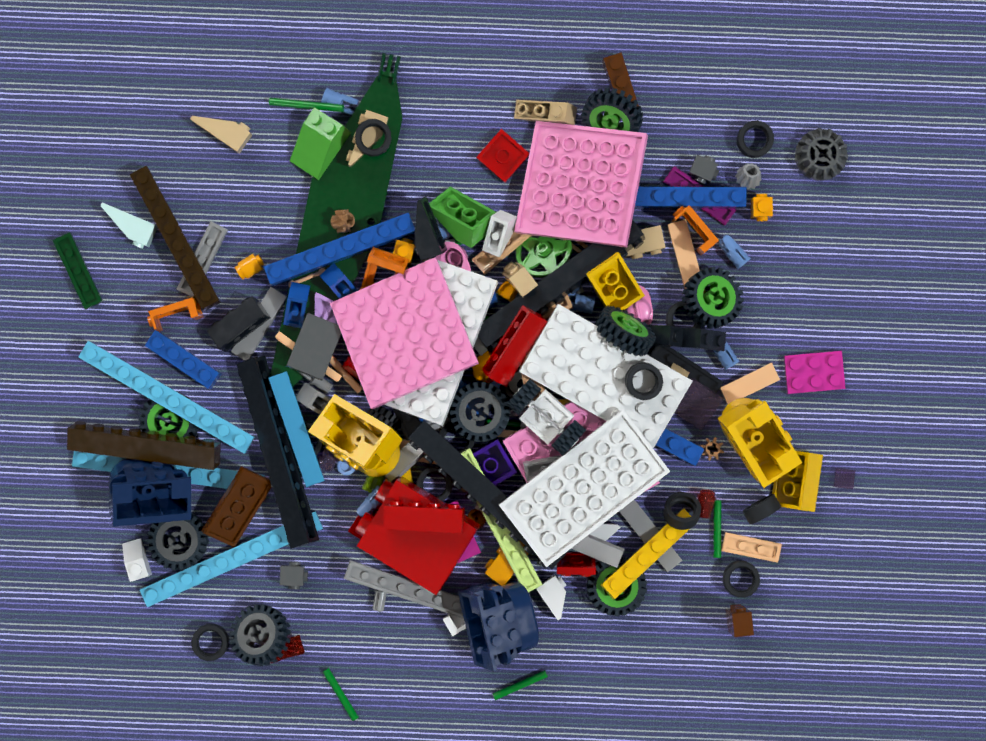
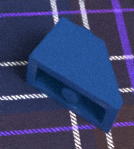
(338, 281)
(296, 305)

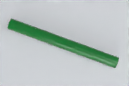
(306, 104)

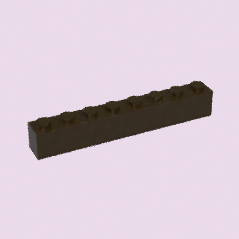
(175, 238)
(143, 445)

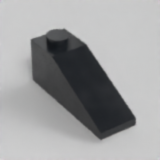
(427, 233)

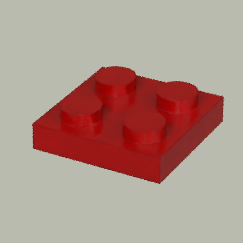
(503, 155)
(576, 564)

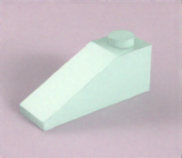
(134, 228)

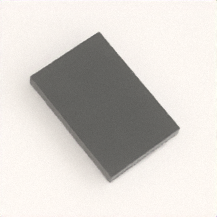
(314, 346)

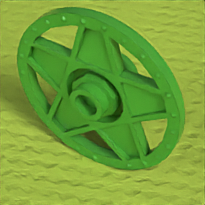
(544, 252)

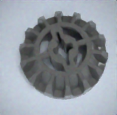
(809, 142)

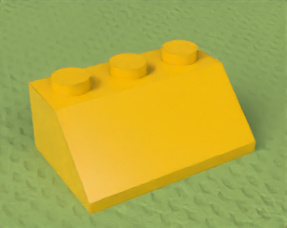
(800, 486)

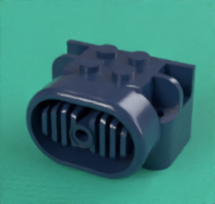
(148, 493)
(498, 622)

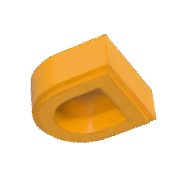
(507, 291)

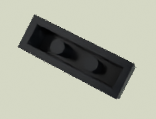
(238, 323)

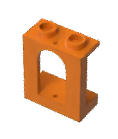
(699, 226)
(383, 259)
(189, 304)

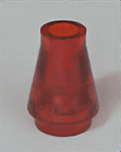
(707, 500)

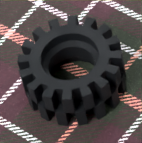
(385, 416)

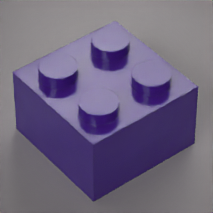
(495, 461)

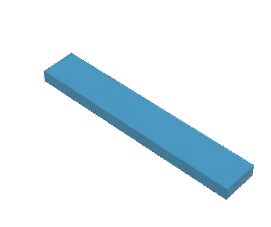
(296, 429)

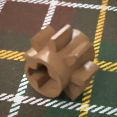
(342, 221)
(716, 445)

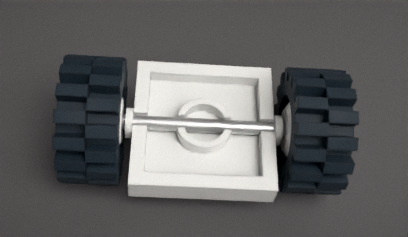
(546, 417)

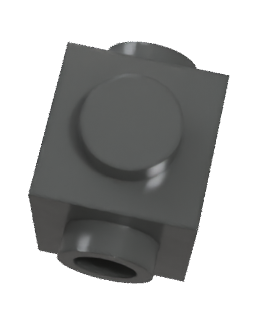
(704, 169)
(293, 575)

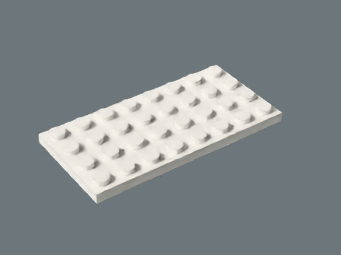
(472, 298)
(592, 372)
(584, 488)

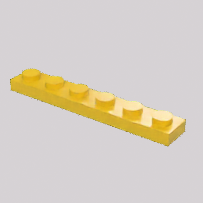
(643, 558)

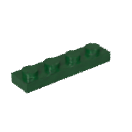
(77, 270)

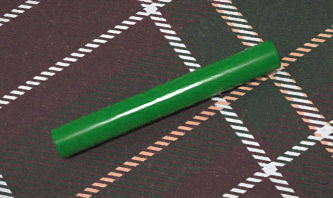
(717, 529)
(519, 685)
(340, 694)

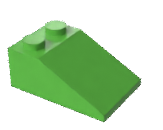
(318, 143)
(462, 216)

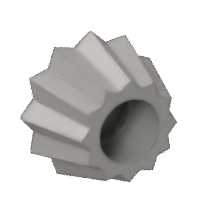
(749, 176)

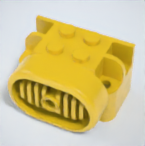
(357, 438)
(759, 439)

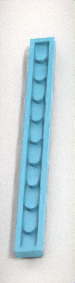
(166, 397)
(214, 478)
(218, 564)

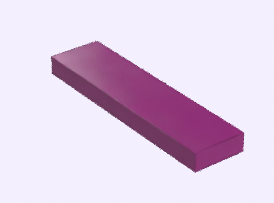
(677, 178)

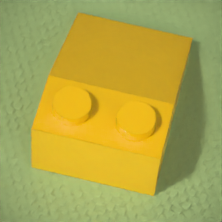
(615, 283)

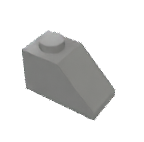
(312, 398)

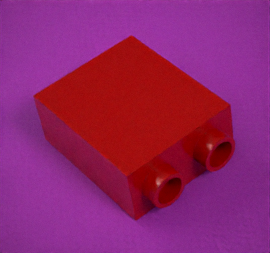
(418, 555)

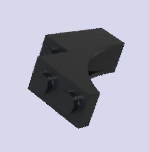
(689, 337)

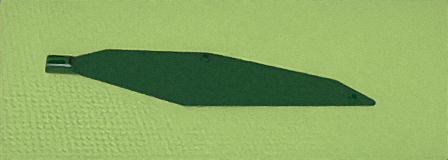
(355, 188)

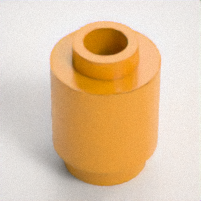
(249, 266)

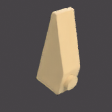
(228, 132)

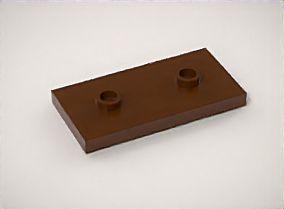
(237, 506)

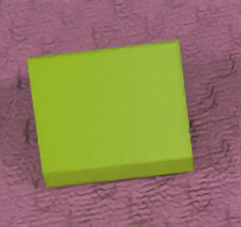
(371, 483)

